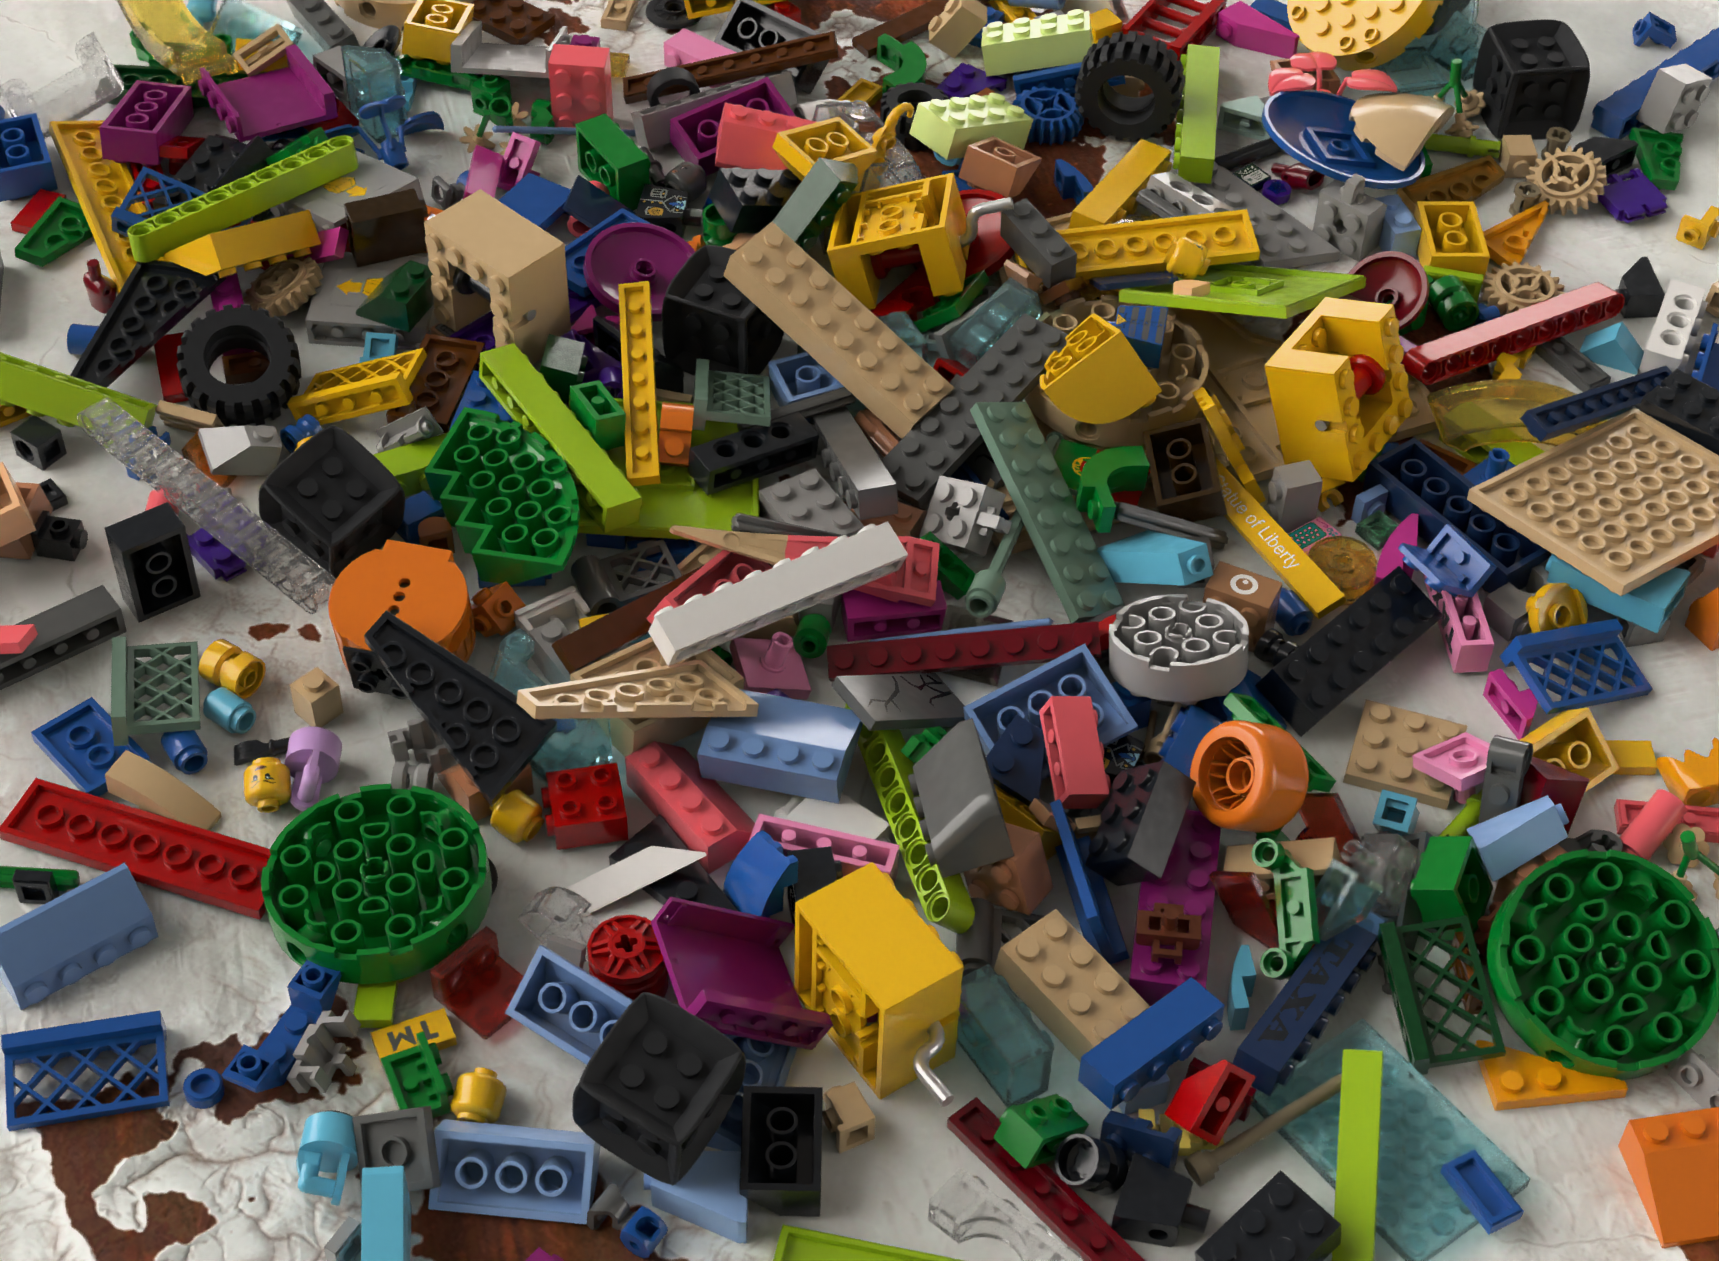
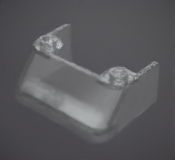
(899, 164)

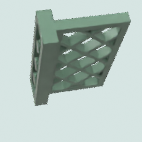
(730, 397)
(127, 689)

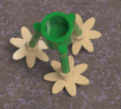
(501, 114)

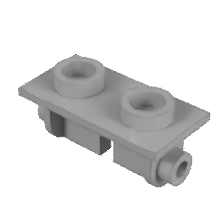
(408, 429)
(1697, 1078)

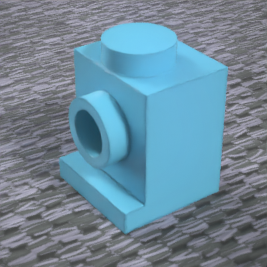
(1396, 813)

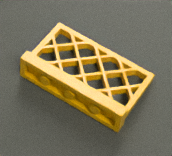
(359, 388)

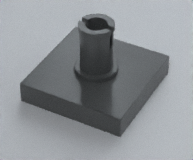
(399, 1140)

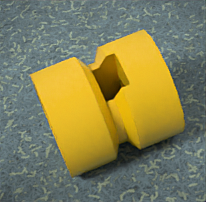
(232, 668)

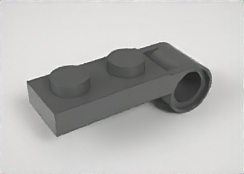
(1504, 776)

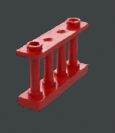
(1198, 27)

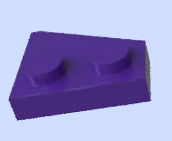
(968, 81)

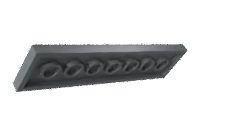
(949, 431)

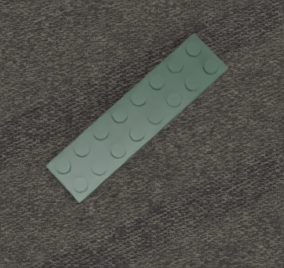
(1047, 509)

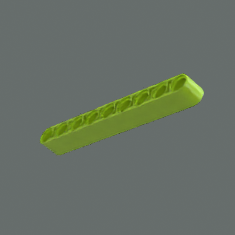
(243, 198)
(942, 899)

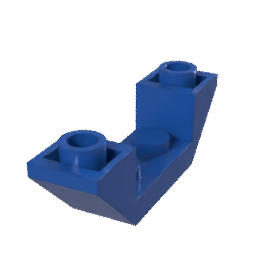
(268, 1067)

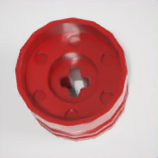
(628, 956)

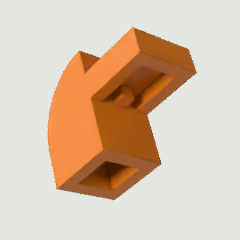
(675, 434)

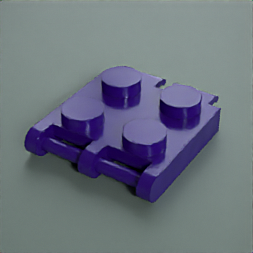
(1632, 197)
(215, 556)

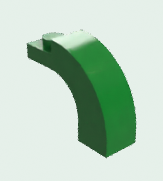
(906, 61)
(1107, 473)

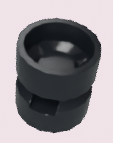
(1091, 1164)

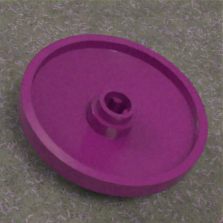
(631, 255)

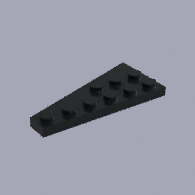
(143, 312)
(462, 706)

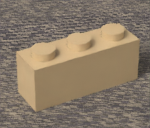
(1308, 853)

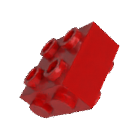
(585, 806)

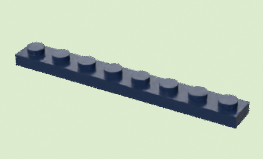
(1592, 405)

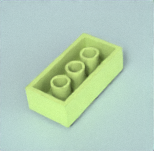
(1036, 42)
(959, 122)

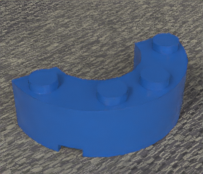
(1187, 732)

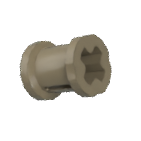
(1556, 138)
(1522, 199)

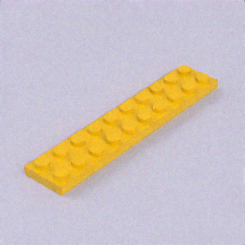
(99, 189)

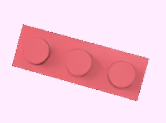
(1074, 752)

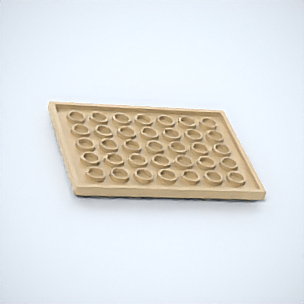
(1613, 500)

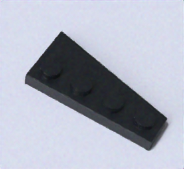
(687, 883)

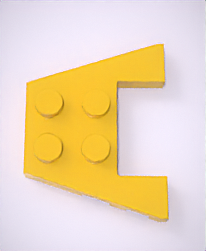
(1228, 440)

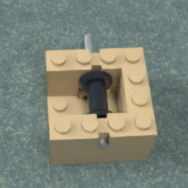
(501, 263)

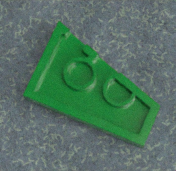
(1658, 156)
(54, 233)
(953, 306)

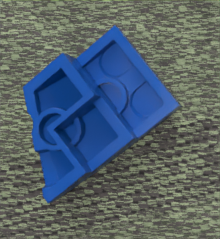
(759, 876)

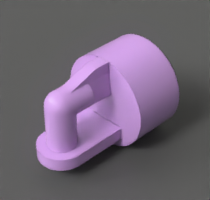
(313, 760)

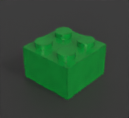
(1451, 882)

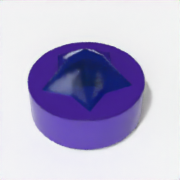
(1277, 191)

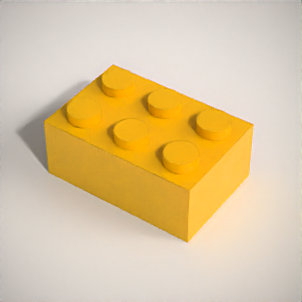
(434, 27)
(1451, 236)

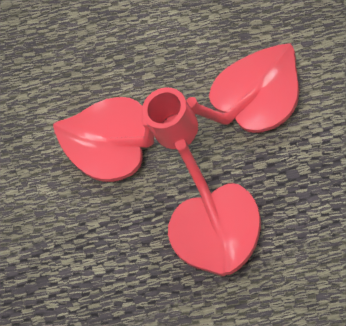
(1295, 80)

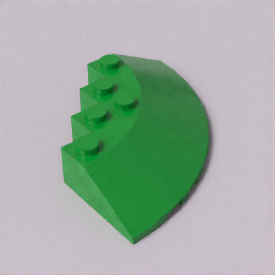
(505, 497)

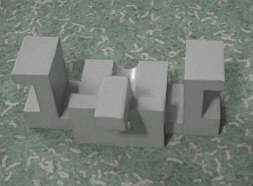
(419, 738)
(318, 1048)

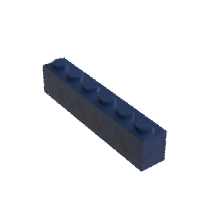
(1303, 1007)

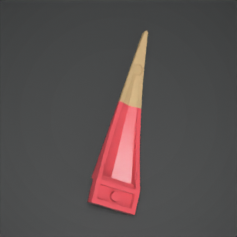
(911, 583)

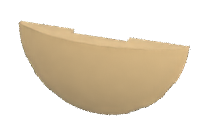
(1398, 124)

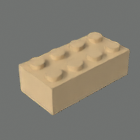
(1068, 984)

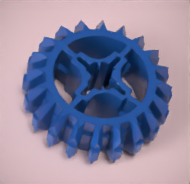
(1053, 114)

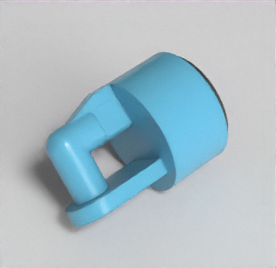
(326, 1147)

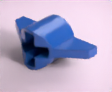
(1487, 313)

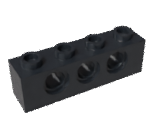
(752, 453)

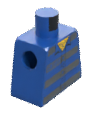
(1144, 330)

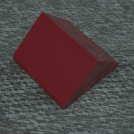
(1557, 783)

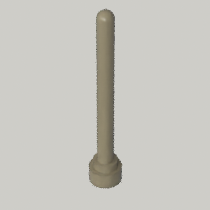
(1204, 1165)

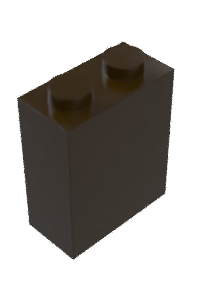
(386, 227)

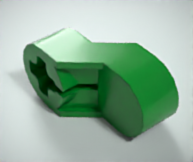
(542, 117)

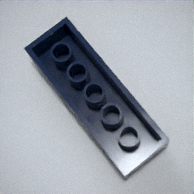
(1438, 494)

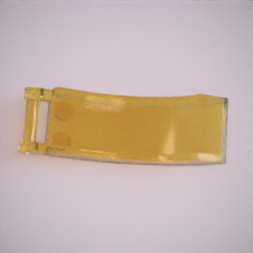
(177, 38)
(1492, 411)

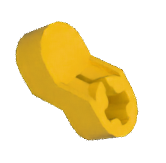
(1506, 367)

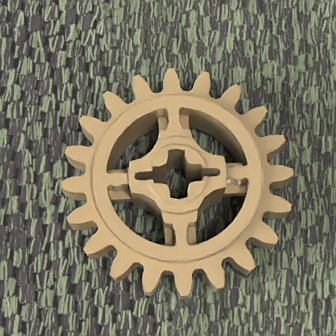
(1567, 175)
(284, 286)
(1519, 287)

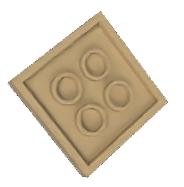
(1386, 748)

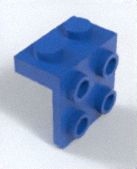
(1450, 563)

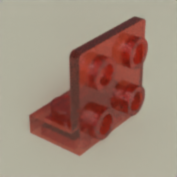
(477, 984)

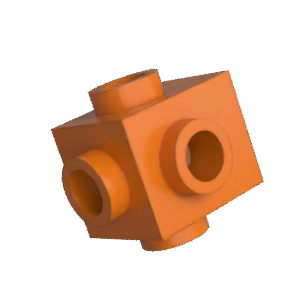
(495, 609)

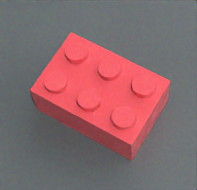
(579, 84)

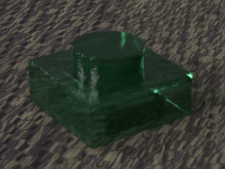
(1376, 529)

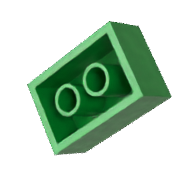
(612, 159)

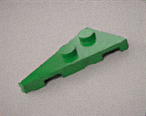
(434, 72)

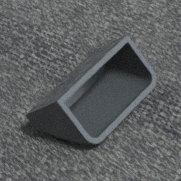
(959, 804)

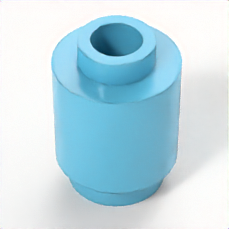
(229, 711)

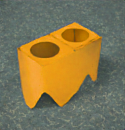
(1694, 779)

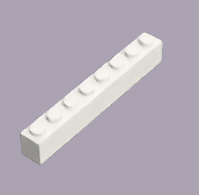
(776, 593)

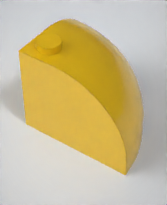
(1098, 375)

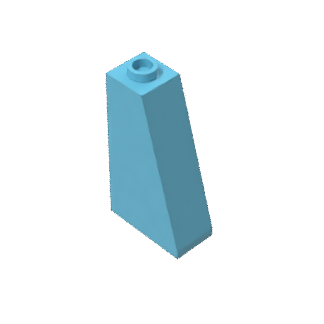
(1157, 559)
(1645, 606)
(385, 1215)

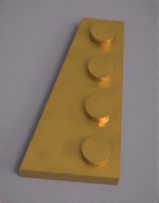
(1455, 184)

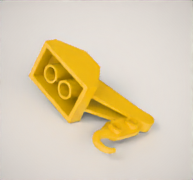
(837, 141)

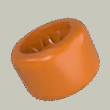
(1249, 776)

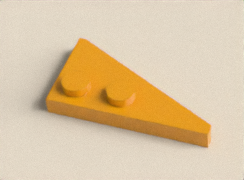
(1513, 237)
(1534, 1081)

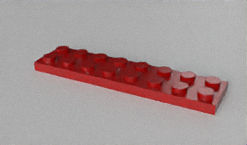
(152, 846)

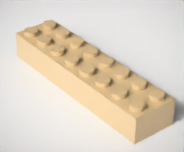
(836, 329)

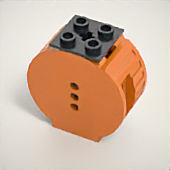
(414, 585)

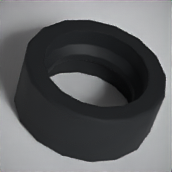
(667, 78)

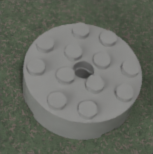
(1178, 648)

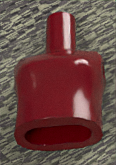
(1298, 176)
(100, 288)

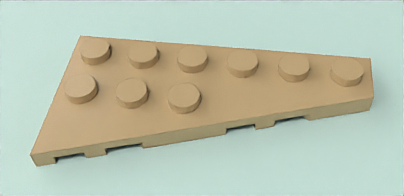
(653, 693)

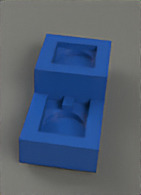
(1071, 182)

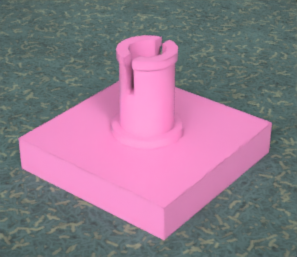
(771, 665)
(1457, 763)

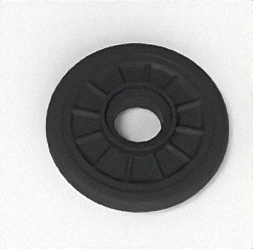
(660, 14)

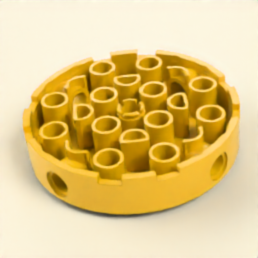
(1360, 31)

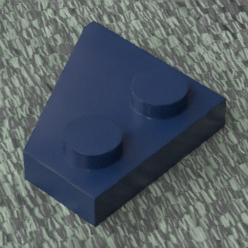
(1018, 760)
(1137, 1136)

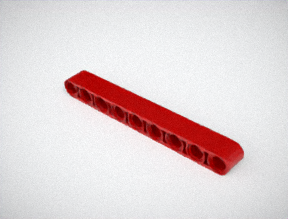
(1512, 333)

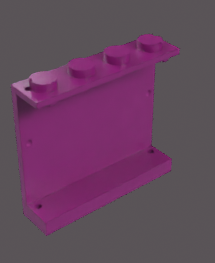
(272, 99)
(734, 974)

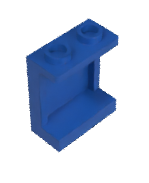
(537, 200)

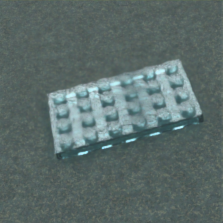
(1417, 1136)

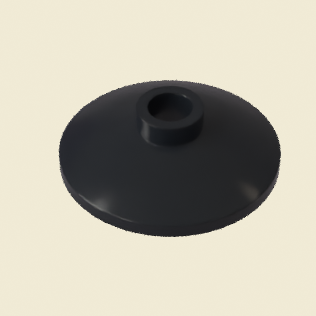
(385, 38)

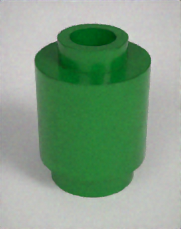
(812, 636)

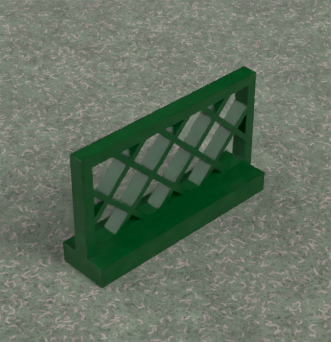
(1407, 1000)

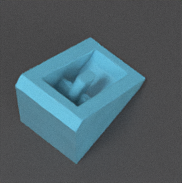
(1614, 348)

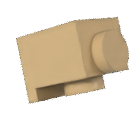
(848, 1116)

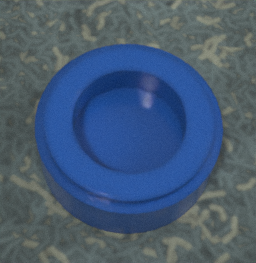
(203, 1088)

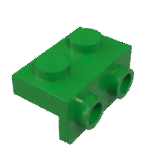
(416, 1078)

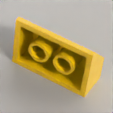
(1574, 744)

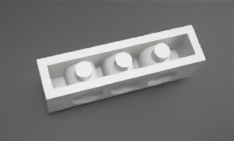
(1673, 328)

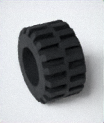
(908, 93)

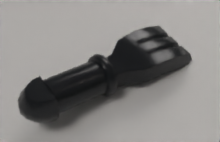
(255, 749)

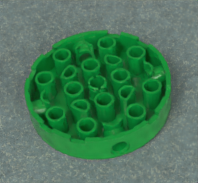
(377, 883)
(1553, 974)

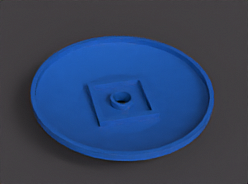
(1318, 133)

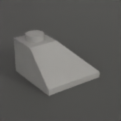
(241, 449)

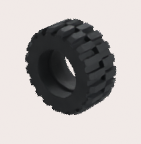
(1134, 57)
(233, 330)

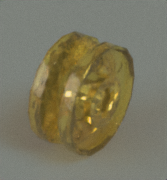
(1347, 564)

